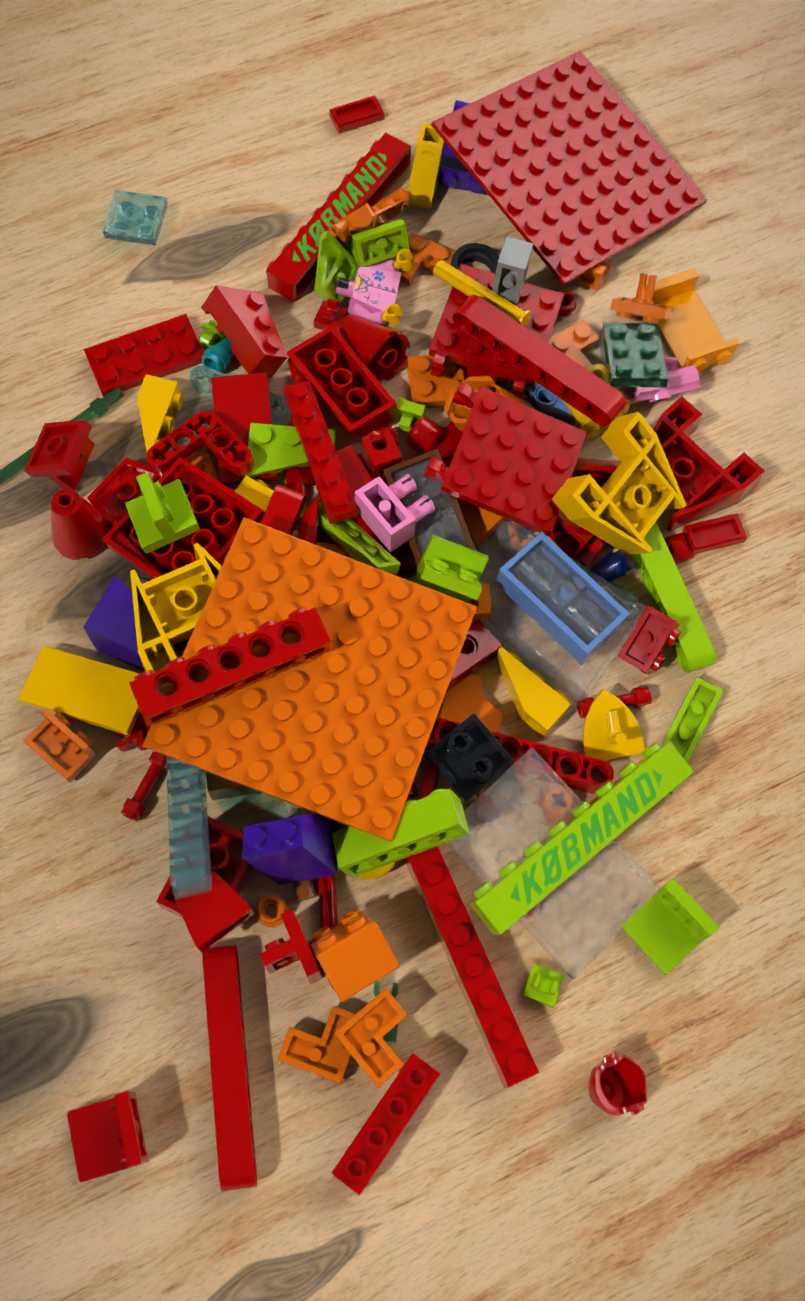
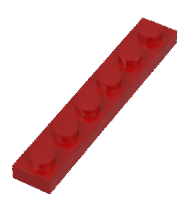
(320, 452)

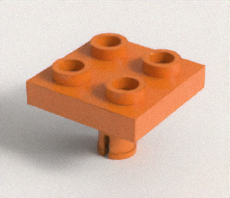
(642, 303)

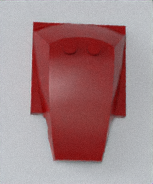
(214, 505)

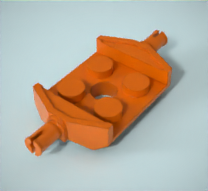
(371, 217)

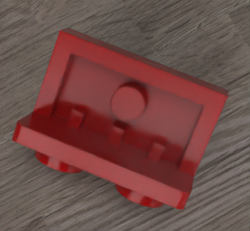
(650, 640)

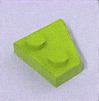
(331, 264)

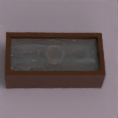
(445, 521)

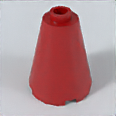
(375, 345)
(76, 526)

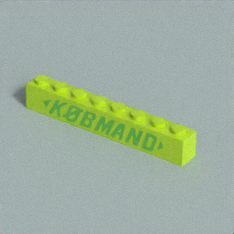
(580, 838)

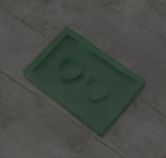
(634, 355)

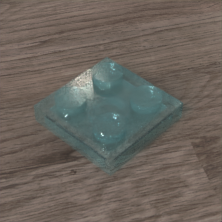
(135, 217)

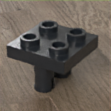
(470, 757)

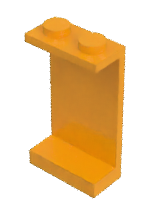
(689, 328)

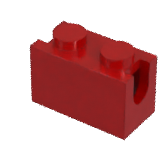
(380, 453)

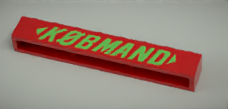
(365, 184)
(471, 967)

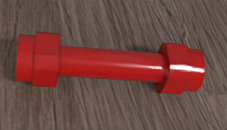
(638, 697)
(134, 807)

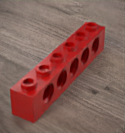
(189, 694)

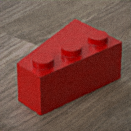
(248, 326)

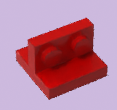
(61, 452)
(282, 954)

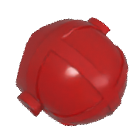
(618, 1085)

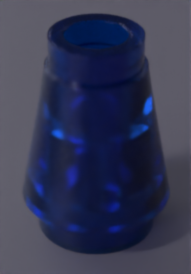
(612, 566)

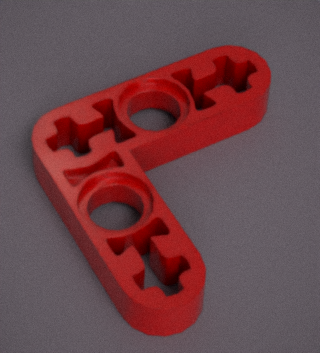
(206, 436)

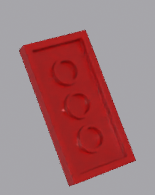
(149, 351)

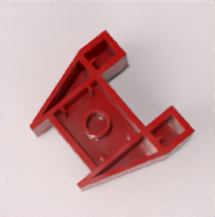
(700, 478)

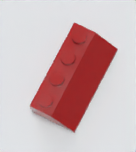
(344, 382)

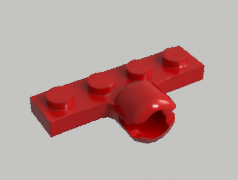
(428, 436)

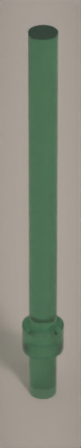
(97, 408)

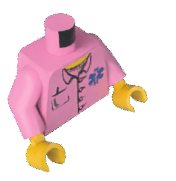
(376, 290)

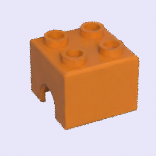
(353, 954)

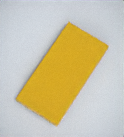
(82, 690)

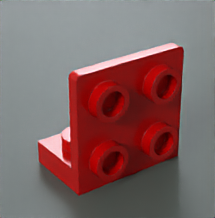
(107, 1136)

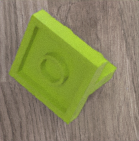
(161, 513)
(451, 569)

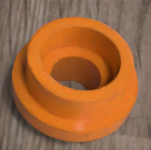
(264, 903)

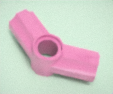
(679, 382)

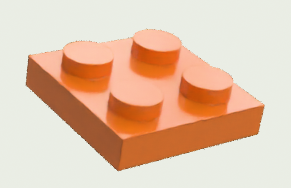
(429, 389)

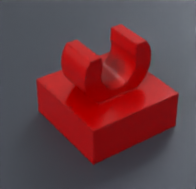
(329, 314)

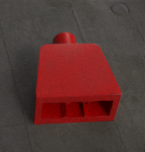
(213, 913)

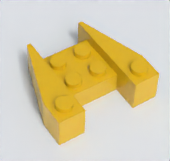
(631, 496)
(170, 607)

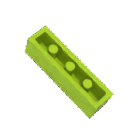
(419, 828)

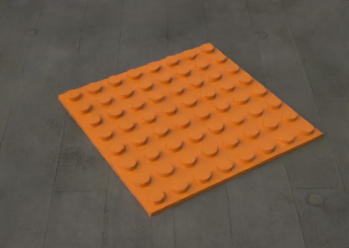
(341, 726)

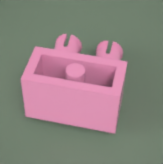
(386, 515)

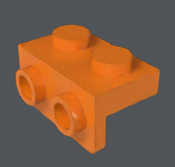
(59, 746)

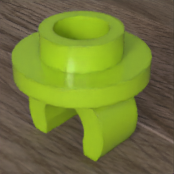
(210, 334)

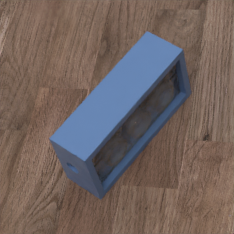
(561, 598)

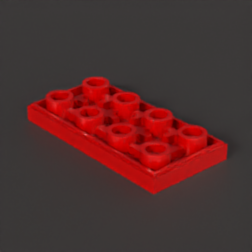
(238, 403)

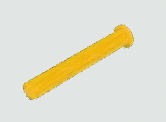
(471, 287)

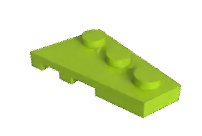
(276, 448)

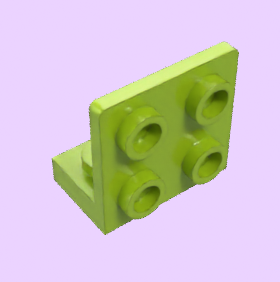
(378, 243)
(670, 926)

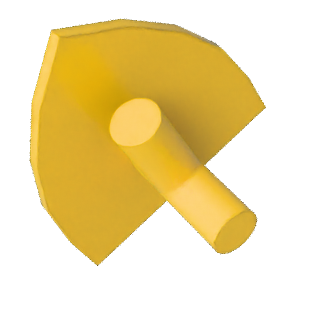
(611, 729)

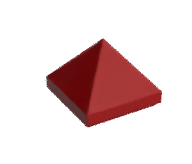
(679, 547)

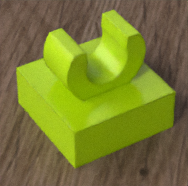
(409, 413)
(543, 985)

